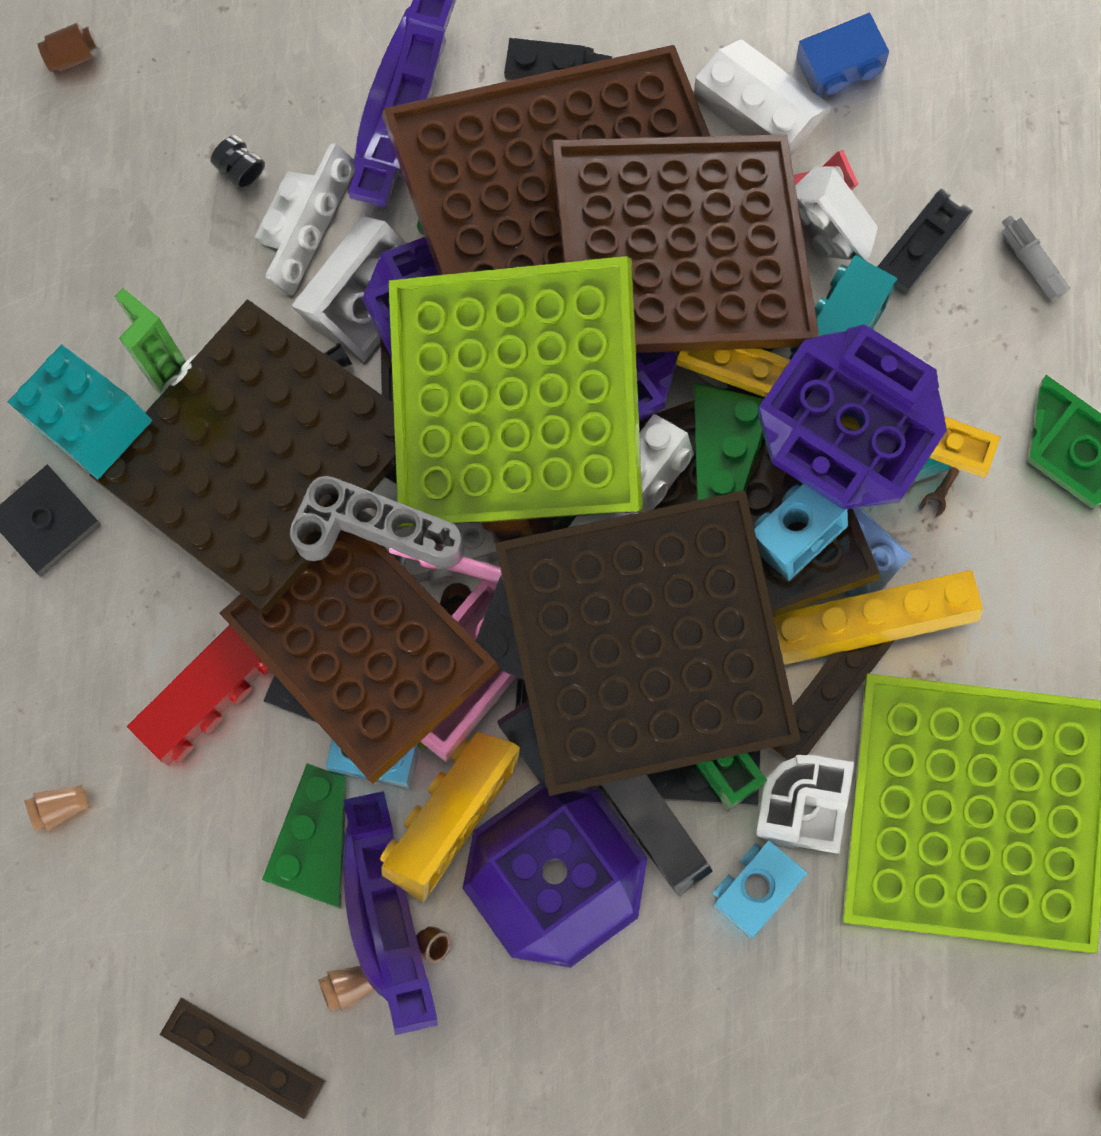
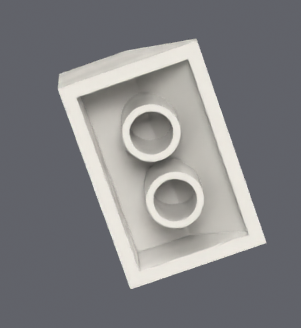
(758, 95)
(335, 294)

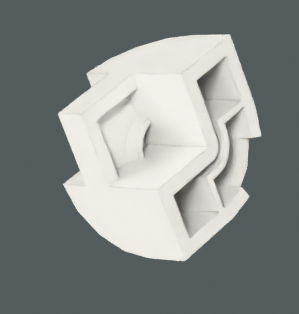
(806, 803)

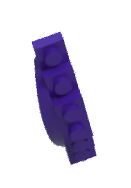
(402, 78)
(382, 918)

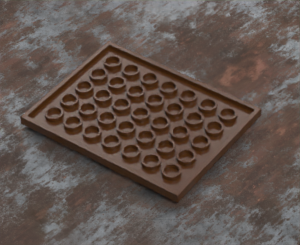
(485, 157)

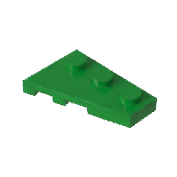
(726, 440)
(311, 839)

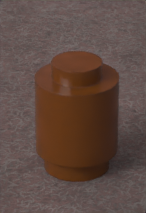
(68, 47)

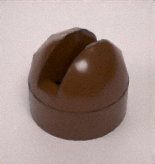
(459, 592)
(433, 944)

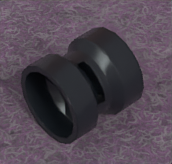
(234, 159)

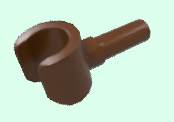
(942, 491)

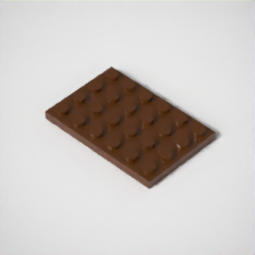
(365, 652)

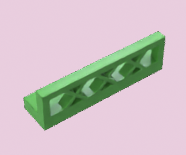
(149, 342)

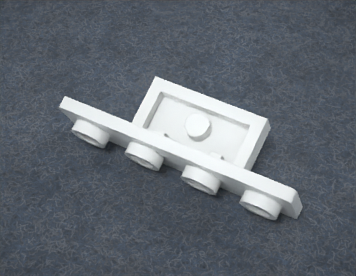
(302, 216)

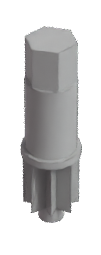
(1034, 257)

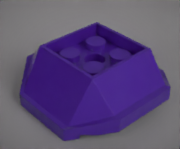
(861, 378)
(564, 919)

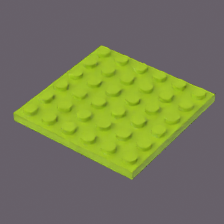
(517, 392)
(977, 814)

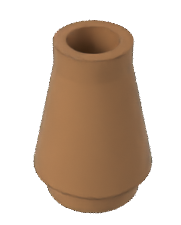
(55, 806)
(344, 987)

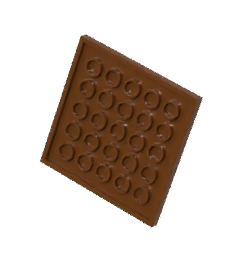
(705, 231)

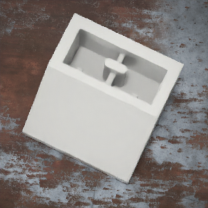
(834, 216)

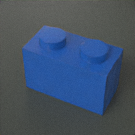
(842, 55)

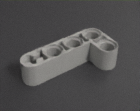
(378, 530)

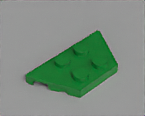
(1067, 441)

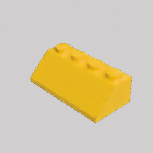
(450, 814)

